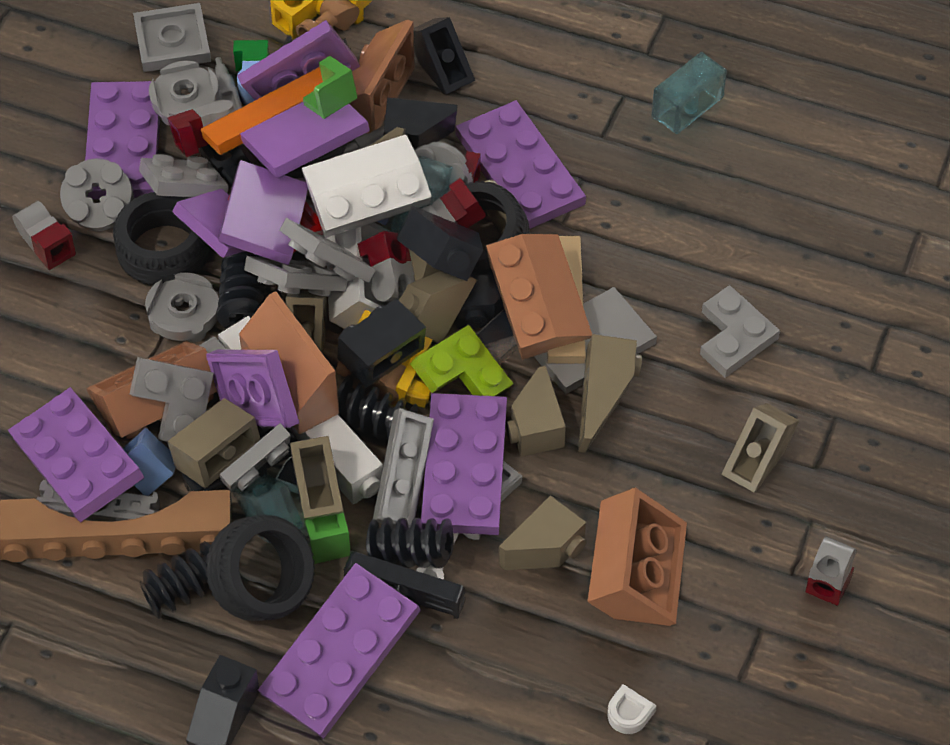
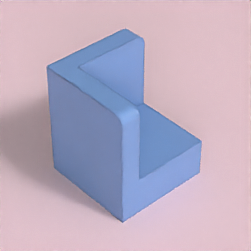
(152, 459)

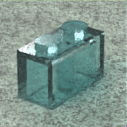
(689, 92)

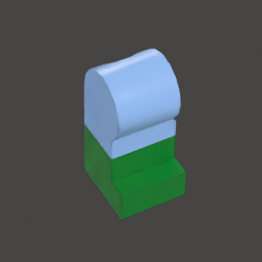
(245, 55)

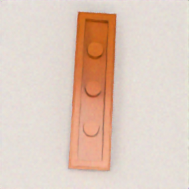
(225, 132)

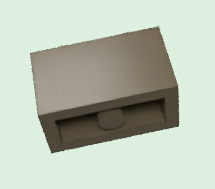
(213, 442)

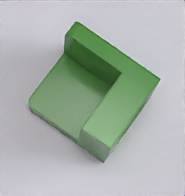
(335, 90)
(328, 537)

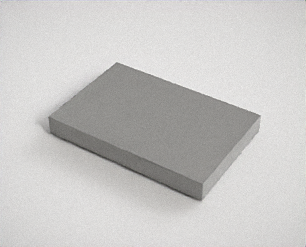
(607, 316)

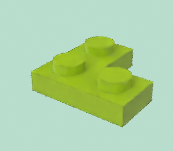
(462, 357)

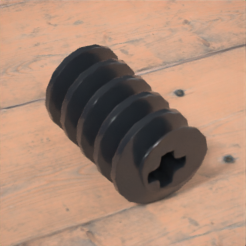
(238, 290)
(367, 410)
(412, 545)
(176, 581)

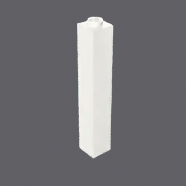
(355, 465)

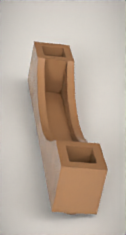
(37, 531)

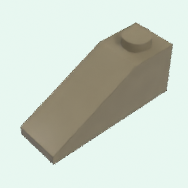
(607, 375)

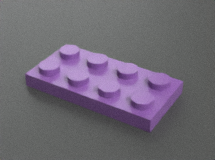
(122, 129)
(521, 162)
(75, 454)
(465, 462)
(339, 650)

